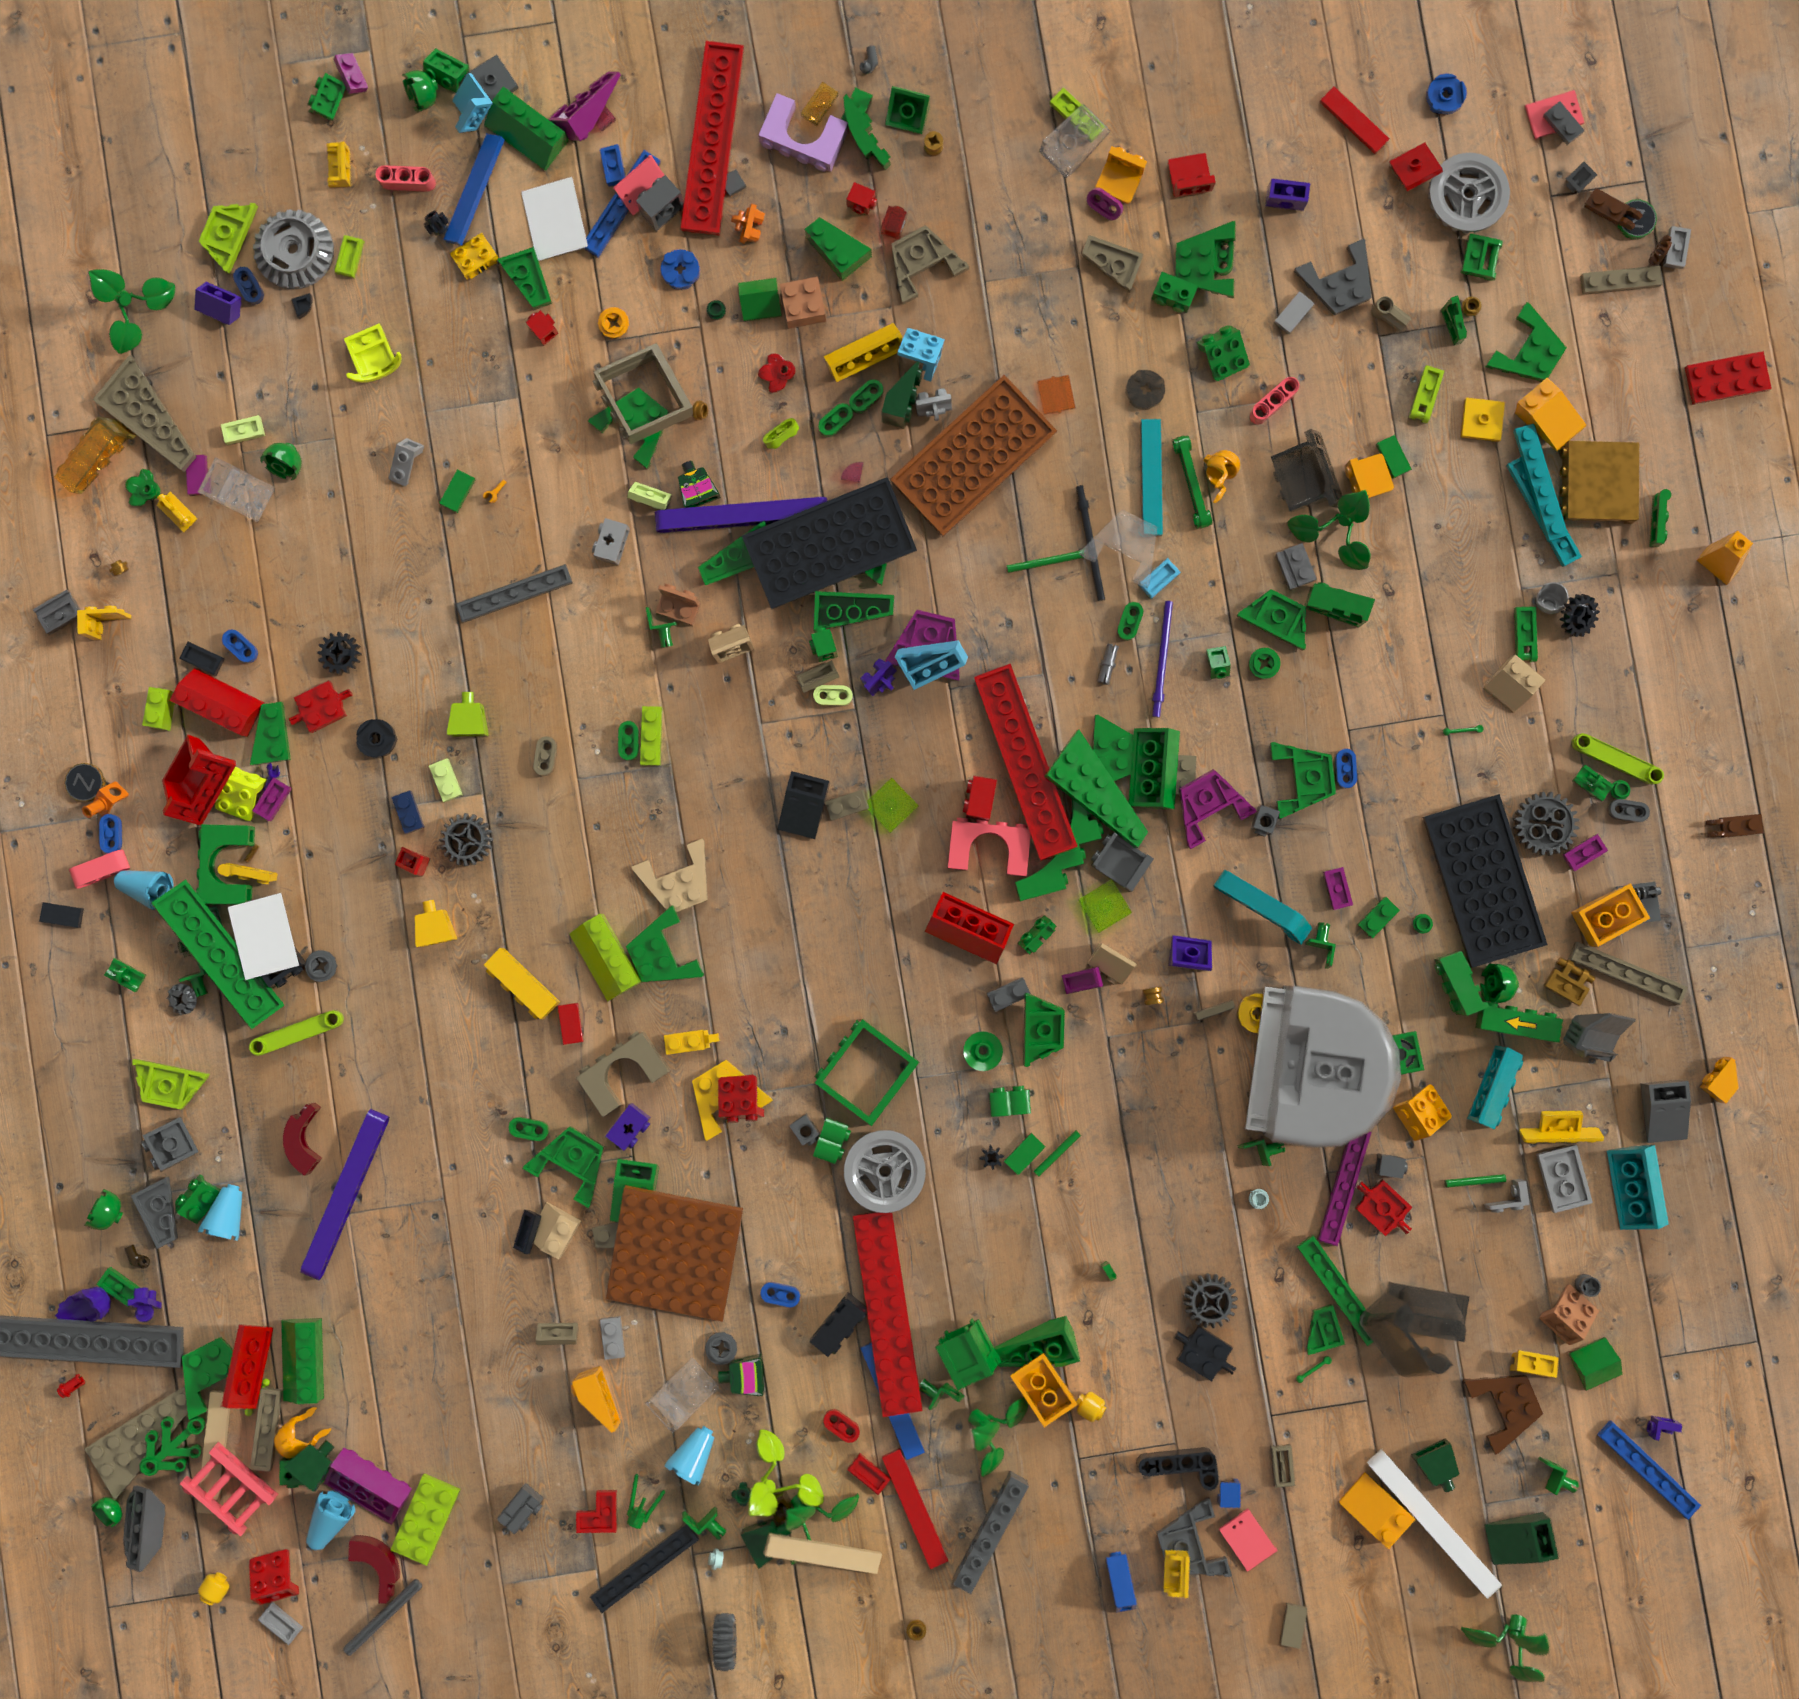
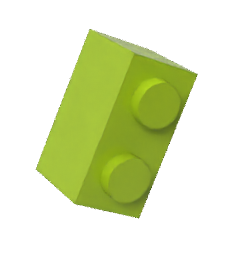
(158, 709)

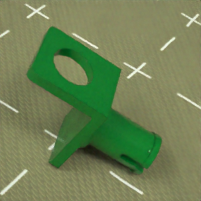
(663, 630)
(1321, 942)
(196, 982)
(1264, 1150)
(936, 1394)
(1558, 1478)
(706, 1523)

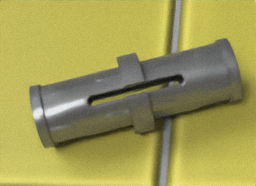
(1108, 664)

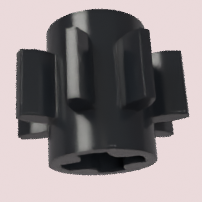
(436, 223)
(991, 1162)

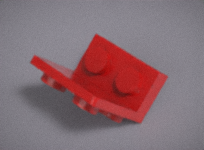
(1190, 175)
(271, 1578)

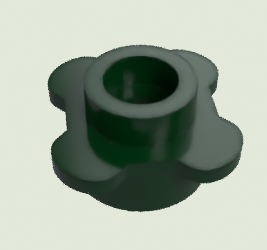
(737, 1494)

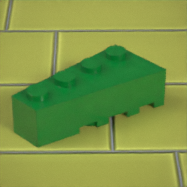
(843, 609)

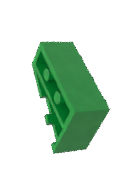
(837, 248)
(1459, 984)

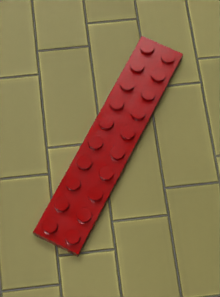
(712, 138)
(1025, 762)
(887, 1313)

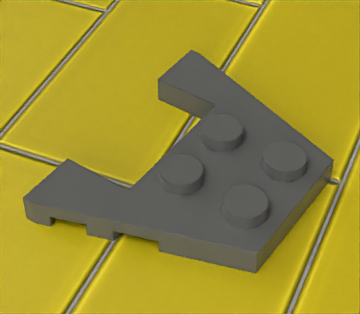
(1344, 288)
(1183, 1536)

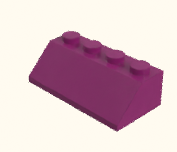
(367, 1485)

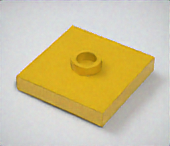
(1482, 419)

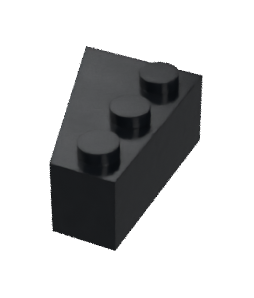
(839, 1325)

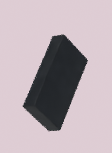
(202, 658)
(61, 915)
(527, 1231)

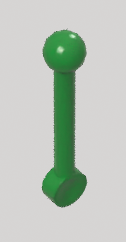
(1479, 728)
(1326, 1360)

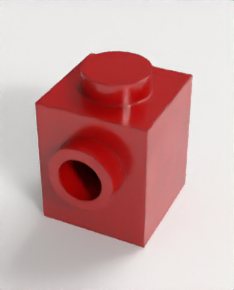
(861, 199)
(542, 326)

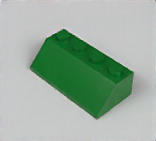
(525, 129)
(1154, 768)
(302, 1360)

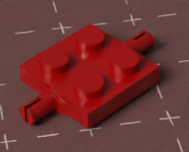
(320, 706)
(1383, 1207)

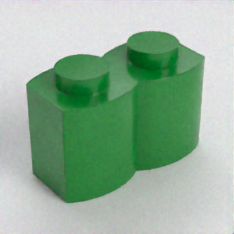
(1009, 1101)
(831, 1140)

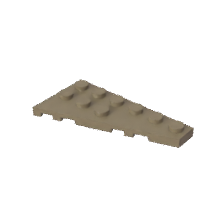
(138, 407)
(121, 1451)

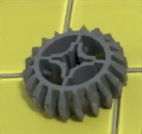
(469, 833)
(1199, 1287)
(724, 1642)

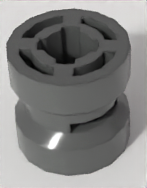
(1591, 1288)

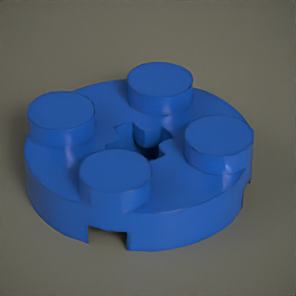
(1438, 102)
(672, 261)

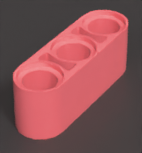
(397, 173)
(1280, 394)
(99, 869)

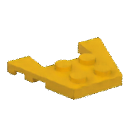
(707, 1096)

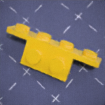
(1561, 1127)

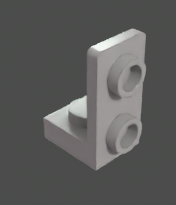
(403, 460)
(1519, 1191)

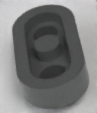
(1627, 810)

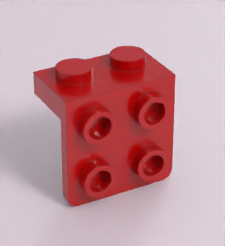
(738, 1099)

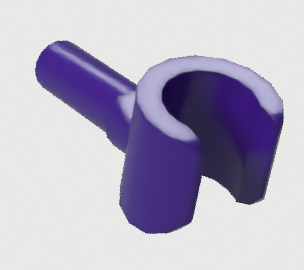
(271, 774)

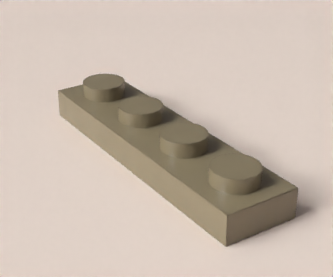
(1621, 280)
(266, 1429)

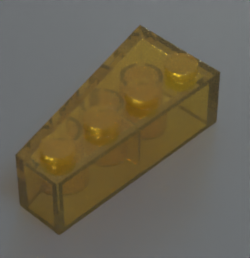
(92, 453)

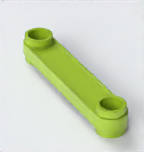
(1617, 759)
(296, 1032)

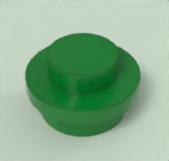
(1620, 790)
(1422, 923)

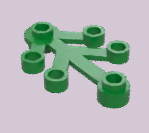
(170, 1448)

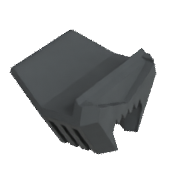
(1596, 1034)

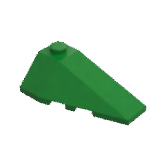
(1052, 1338)

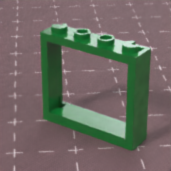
(834, 1058)

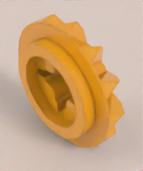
(612, 314)

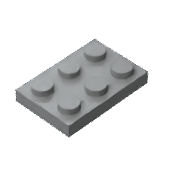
(1564, 1178)

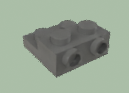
(169, 1144)

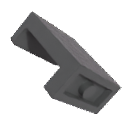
(1121, 862)

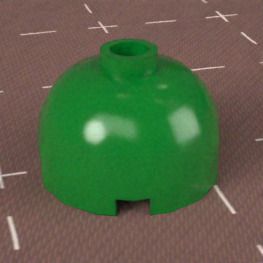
(420, 89)
(282, 460)
(1499, 983)
(105, 1211)

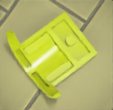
(371, 355)

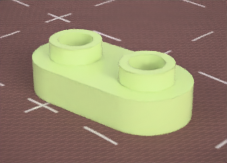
(833, 693)

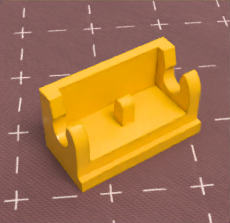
(338, 165)
(1535, 1364)
(1176, 1573)

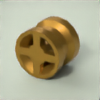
(935, 147)
(1153, 996)

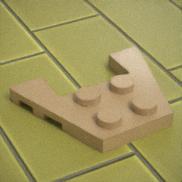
(681, 888)

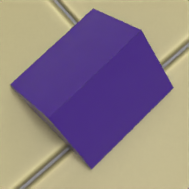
(1191, 953)

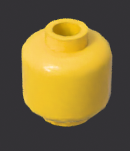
(1091, 1407)
(213, 1588)

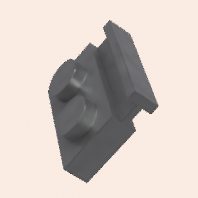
(1295, 566)
(57, 612)

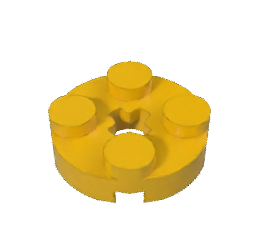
(1245, 1011)

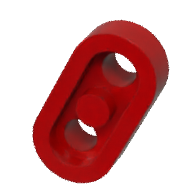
(840, 1426)

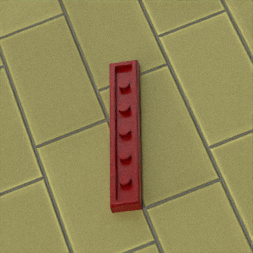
(915, 1508)

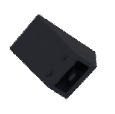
(803, 805)

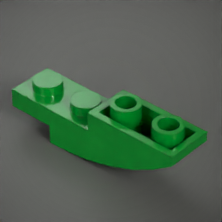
(860, 127)

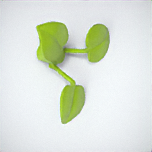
(762, 1498)

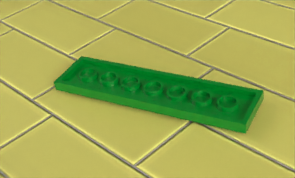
(216, 953)

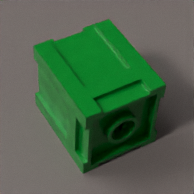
(968, 1354)

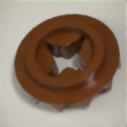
(1660, 250)

